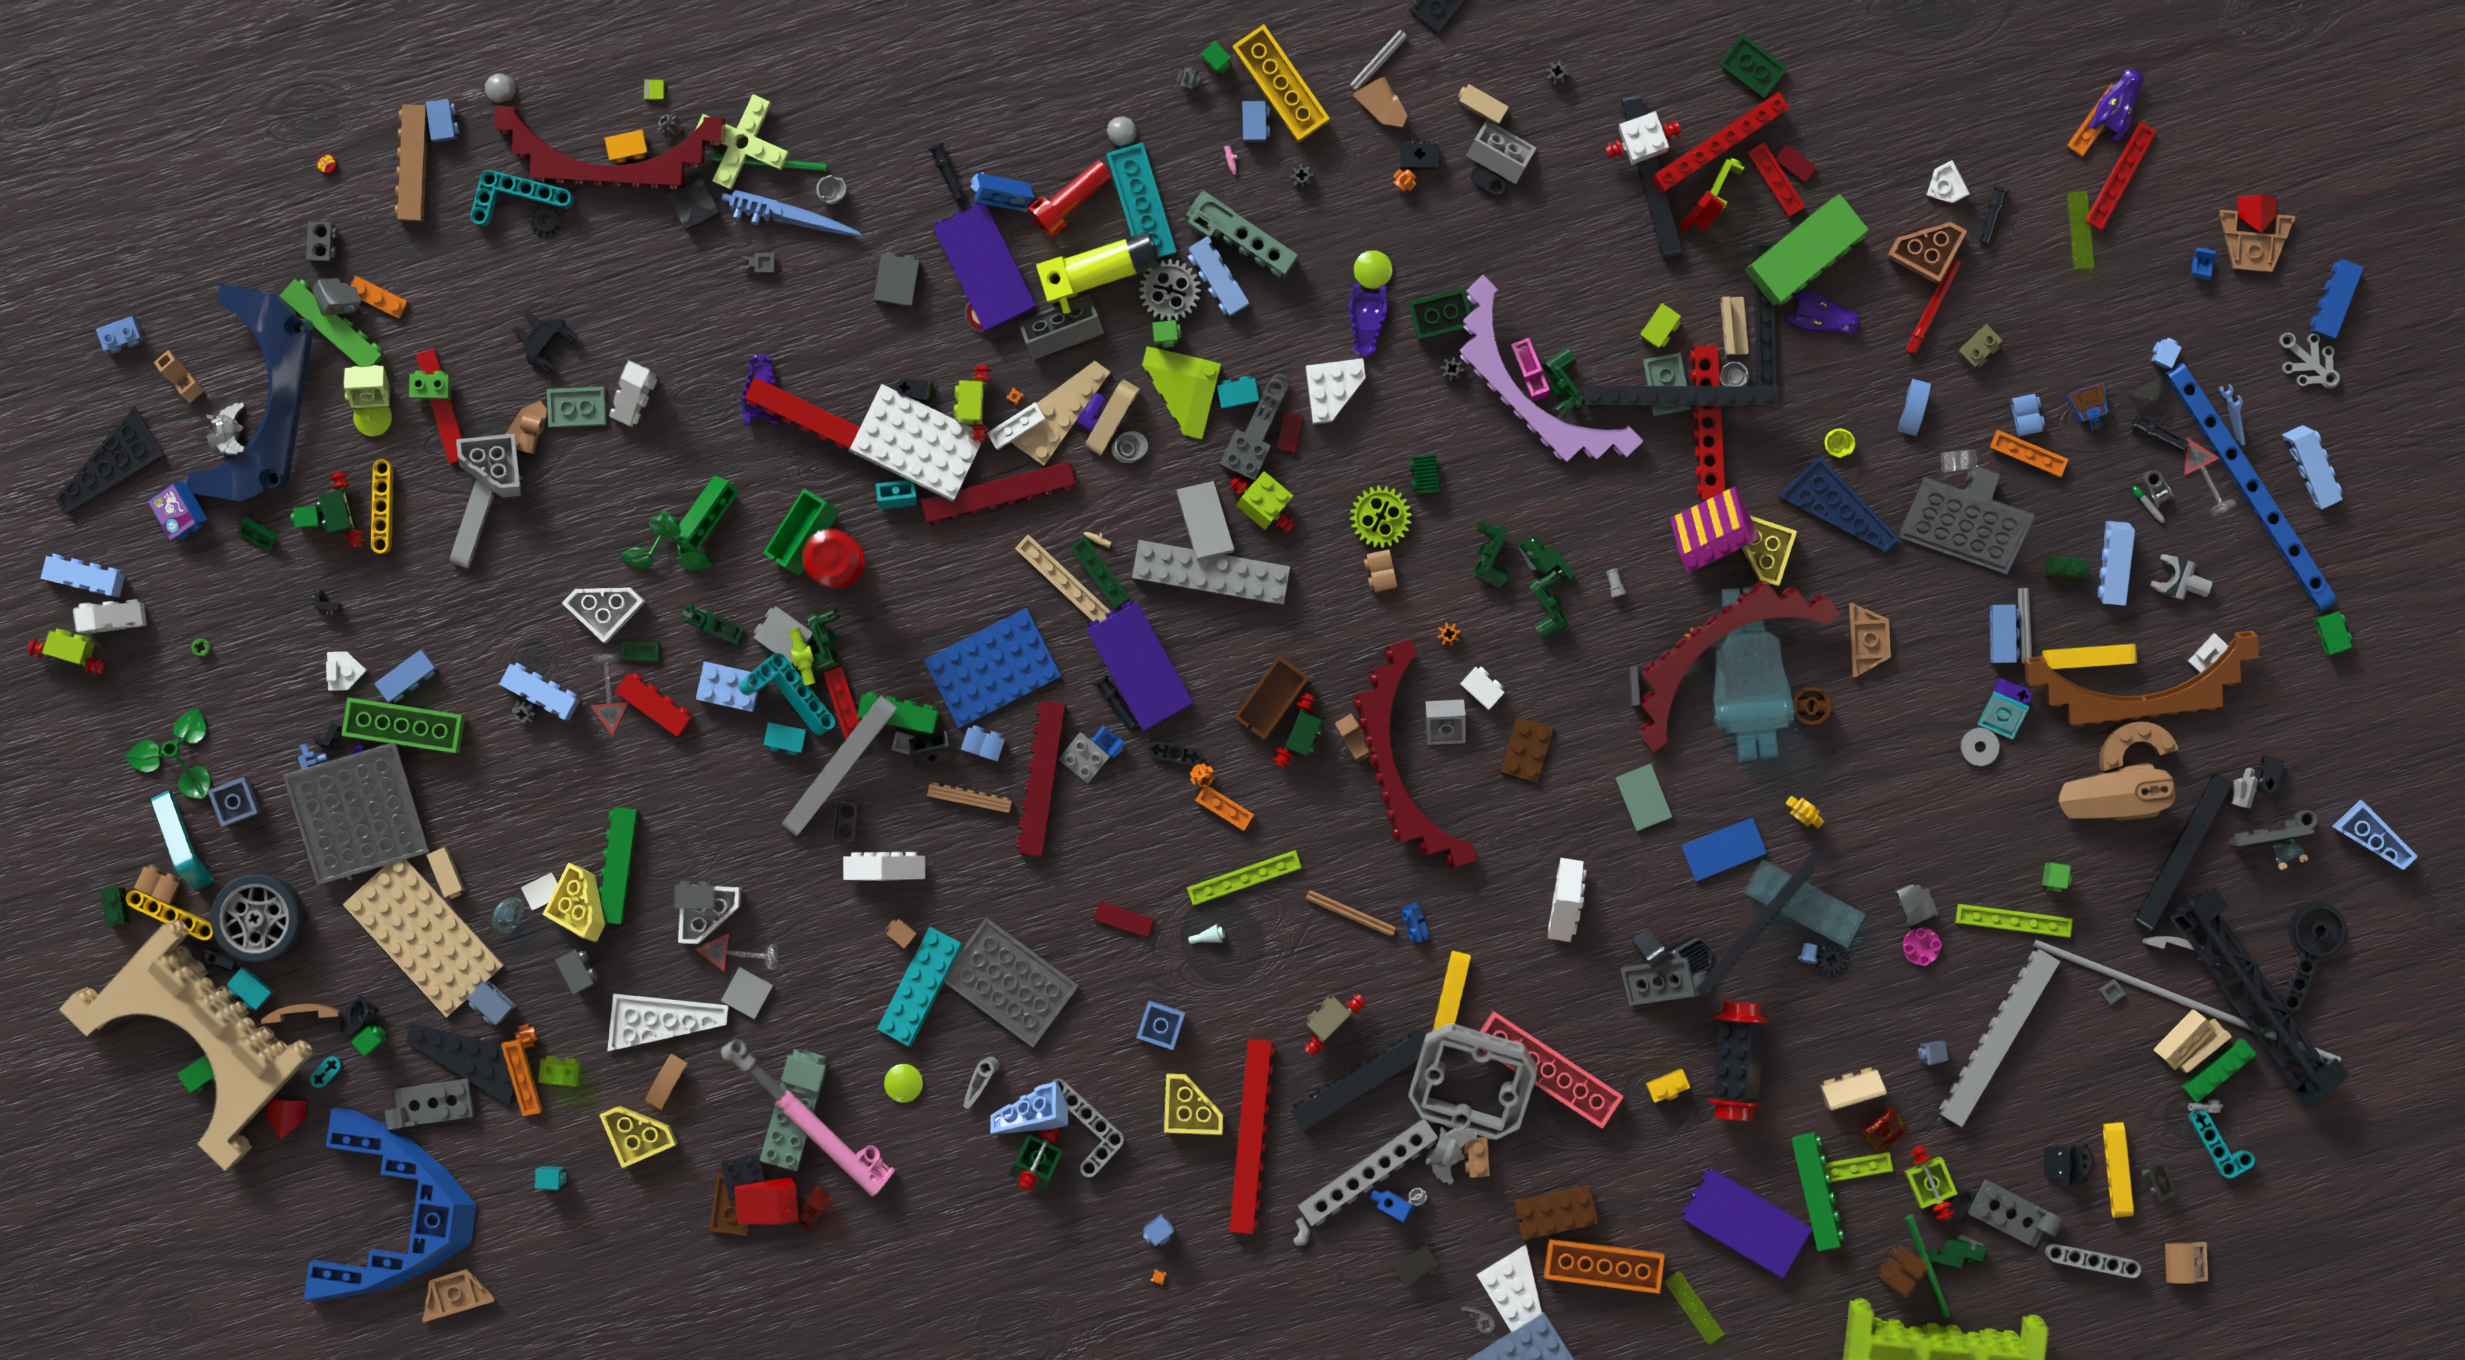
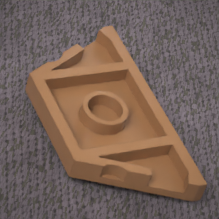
(1868, 639)
(454, 1294)

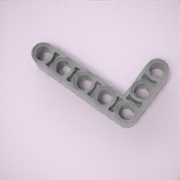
(1091, 1124)

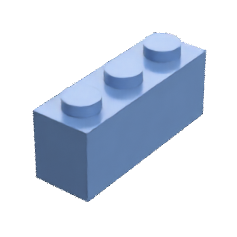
(2004, 634)
(406, 676)

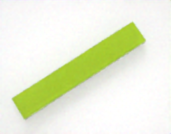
(1244, 877)
(2014, 920)

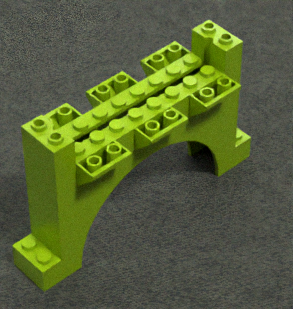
(1882, 1340)

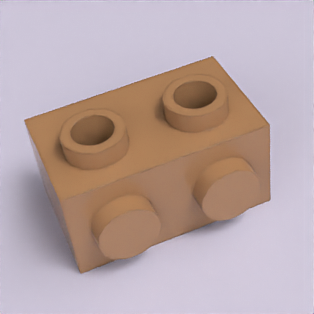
(1477, 1157)

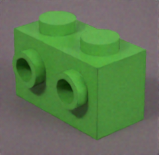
(1166, 333)
(430, 385)
(2056, 876)

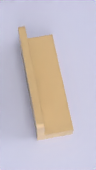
(1734, 326)
(2184, 1039)
(2209, 1045)

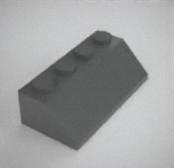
(1054, 330)

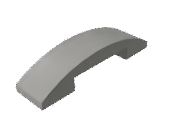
(2160, 941)

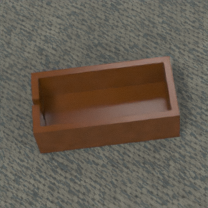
(1271, 697)
(1555, 1212)
(1897, 1268)

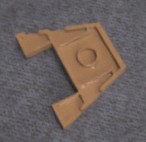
(2254, 250)

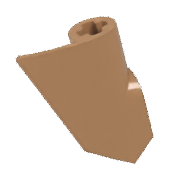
(1382, 103)
(528, 426)

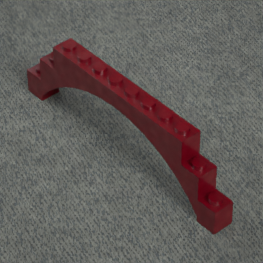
(662, 170)
(1750, 607)
(1374, 719)

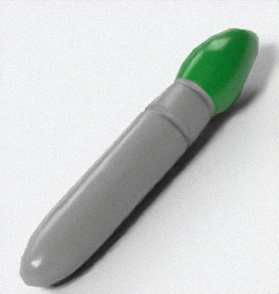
(2148, 504)

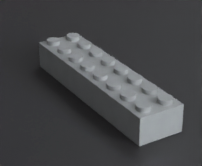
(1215, 574)

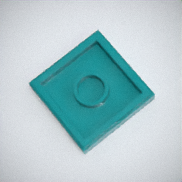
(2003, 715)

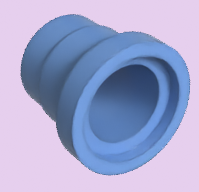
(1808, 954)

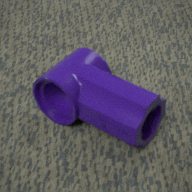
(1089, 417)

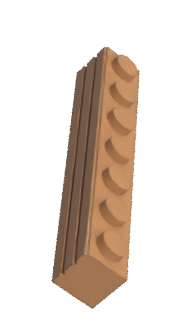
(969, 797)

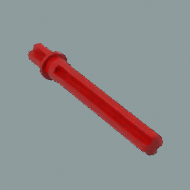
(1933, 306)

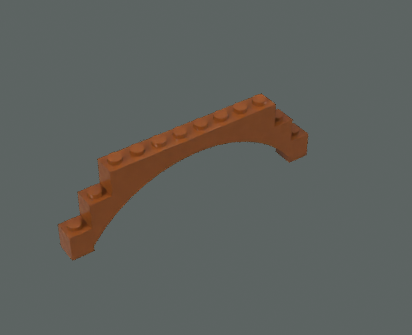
(2198, 693)

